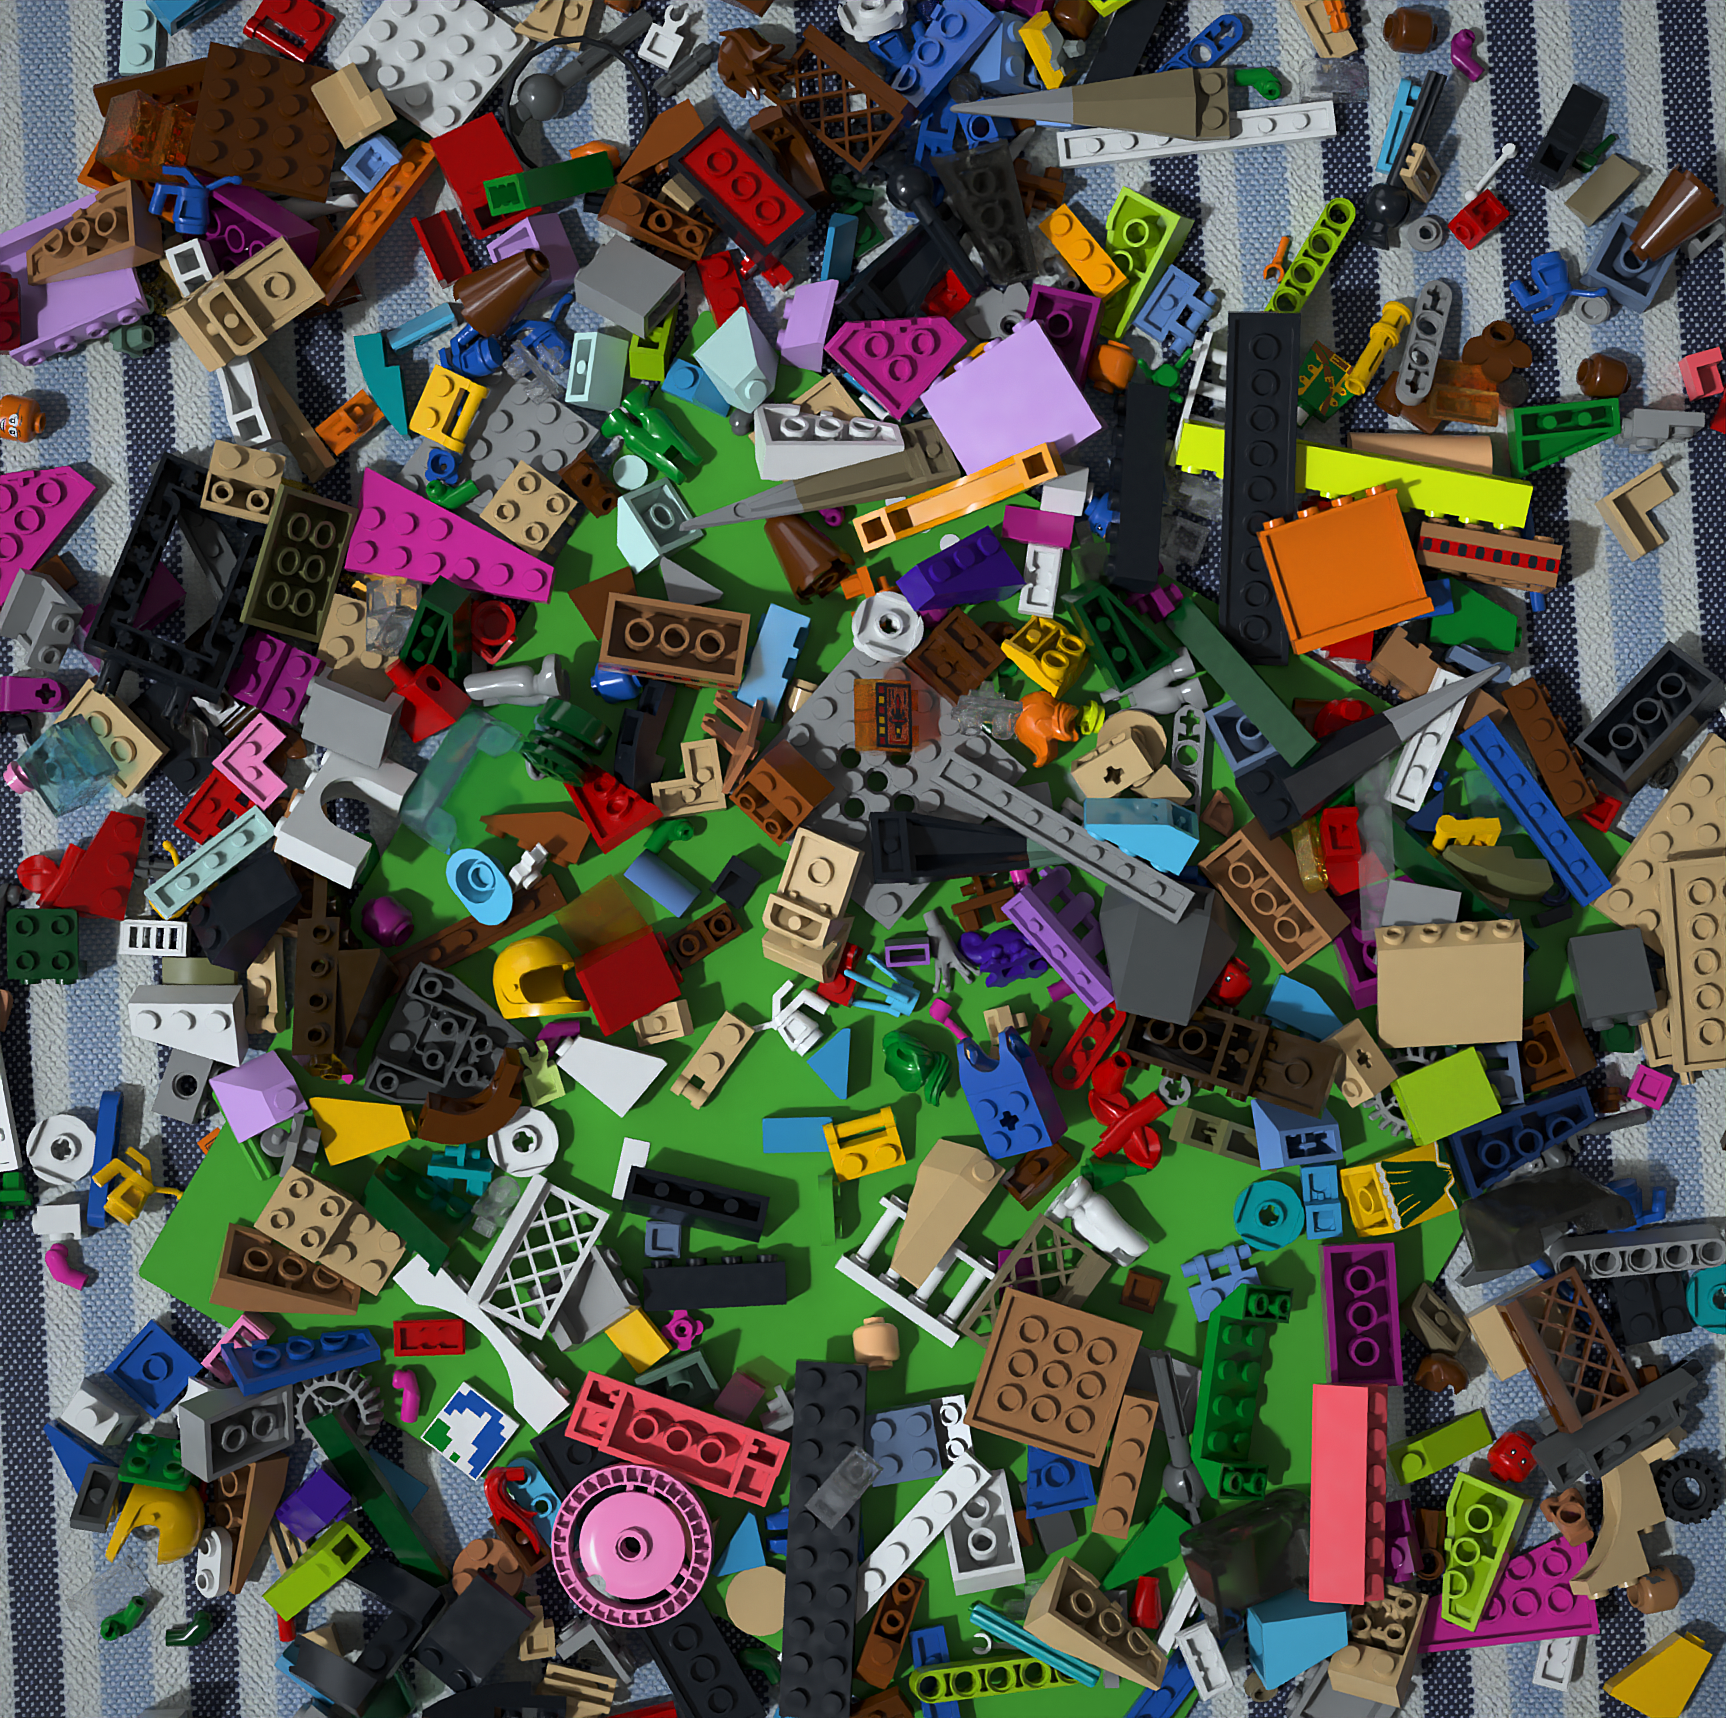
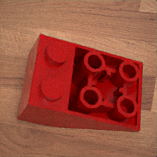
(474, 155)

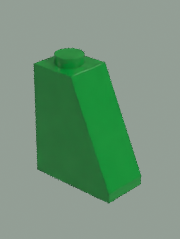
(1474, 623)

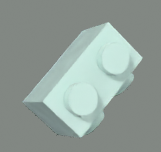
(596, 371)

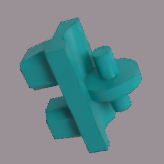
(461, 1163)

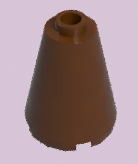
(1674, 215)
(501, 291)
(807, 557)

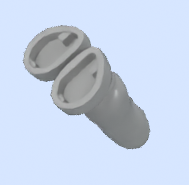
(520, 685)
(1156, 695)

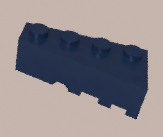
(1518, 1135)

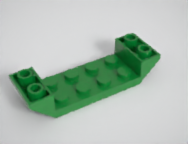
(1230, 1390)

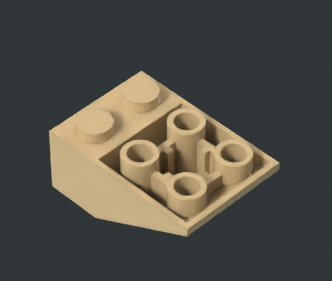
(1381, 1647)

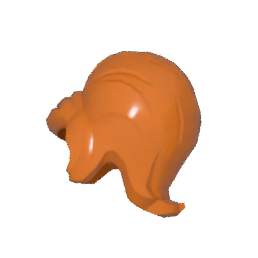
(1044, 724)

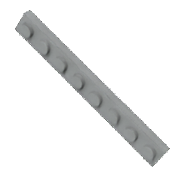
(1061, 836)

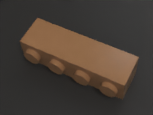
(1124, 1463)

